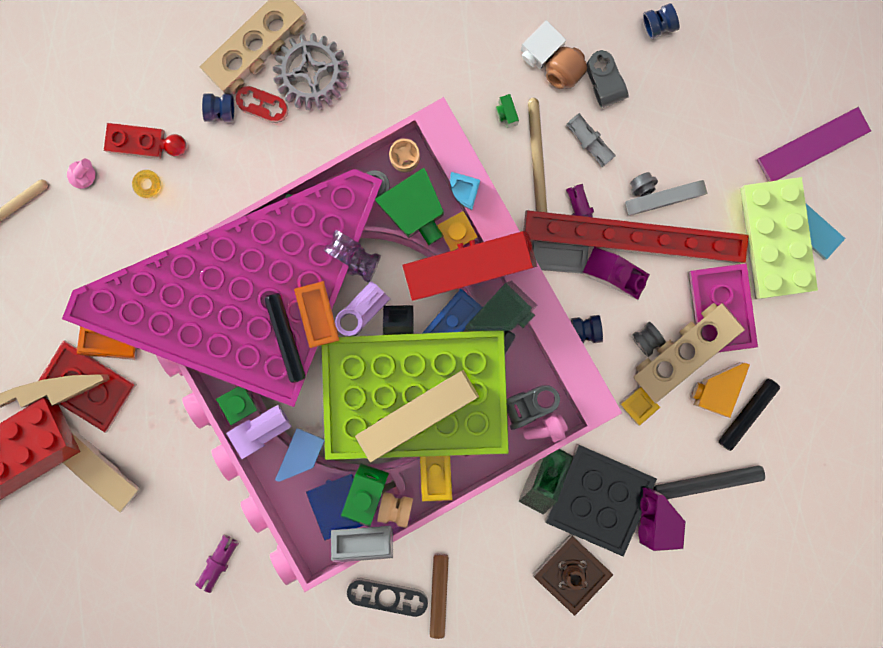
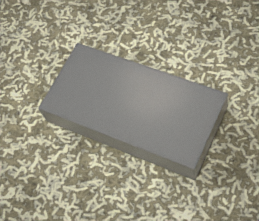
(560, 256)
(362, 544)

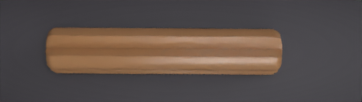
(439, 596)

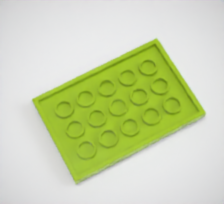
(381, 373)

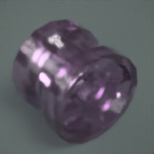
(342, 247)
(364, 264)

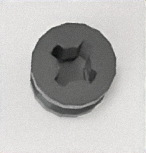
(648, 339)

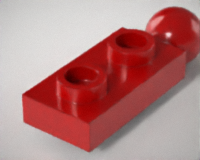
(142, 141)

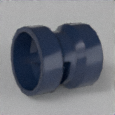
(661, 21)
(218, 107)
(589, 329)

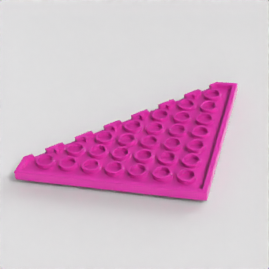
(208, 294)

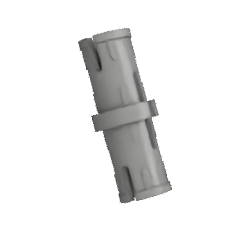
(590, 140)

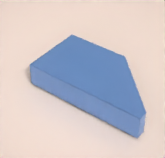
(300, 455)

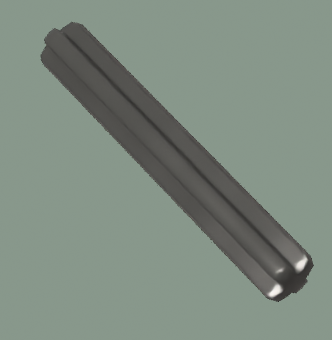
(711, 482)

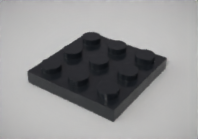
(600, 500)

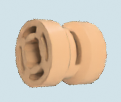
(406, 151)
(395, 509)

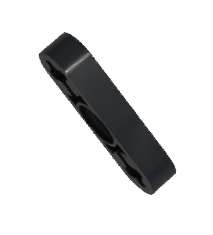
(409, 594)

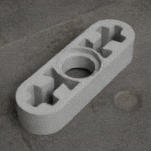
(666, 197)

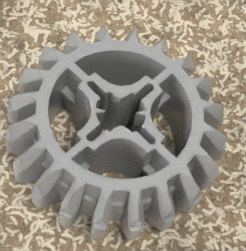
(298, 73)

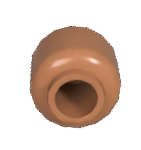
(566, 67)

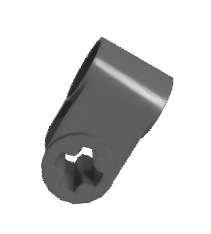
(607, 84)
(529, 407)

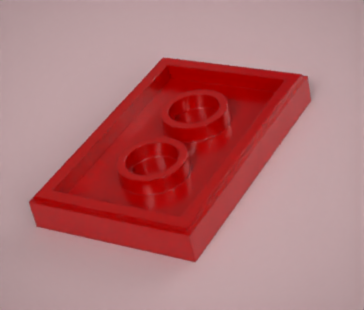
(100, 404)

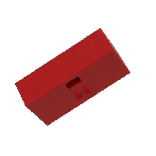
(469, 265)

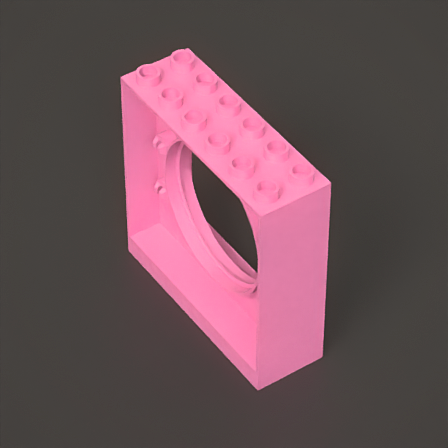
(541, 354)

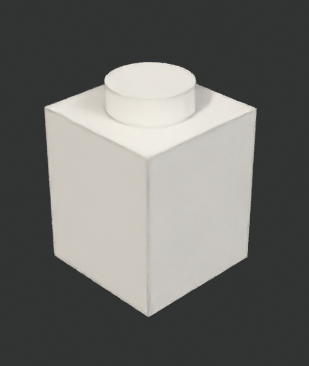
(542, 45)

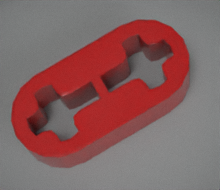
(259, 110)

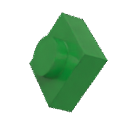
(506, 111)
(237, 404)

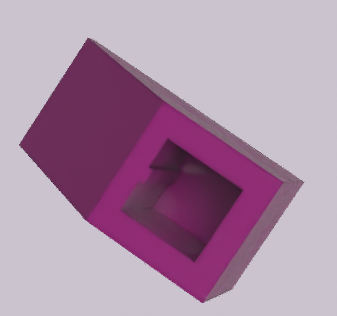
(616, 272)
(660, 523)

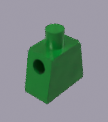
(414, 207)
(364, 495)

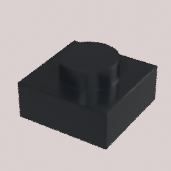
(398, 320)

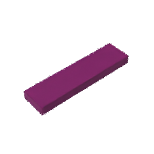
(814, 145)

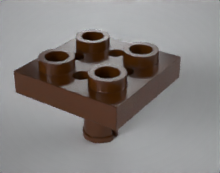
(576, 593)

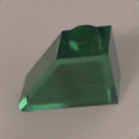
(504, 311)
(546, 481)

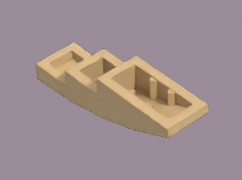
(56, 389)
(417, 416)
(101, 474)

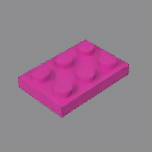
(726, 286)

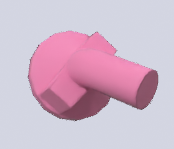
(81, 174)
(553, 427)

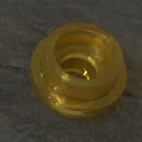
(140, 177)

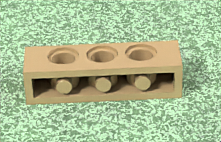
(237, 46)
(658, 386)

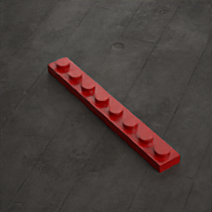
(636, 236)

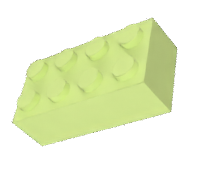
(778, 238)

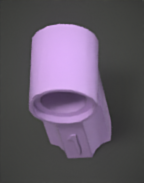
(363, 307)
(253, 434)

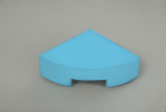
(464, 189)

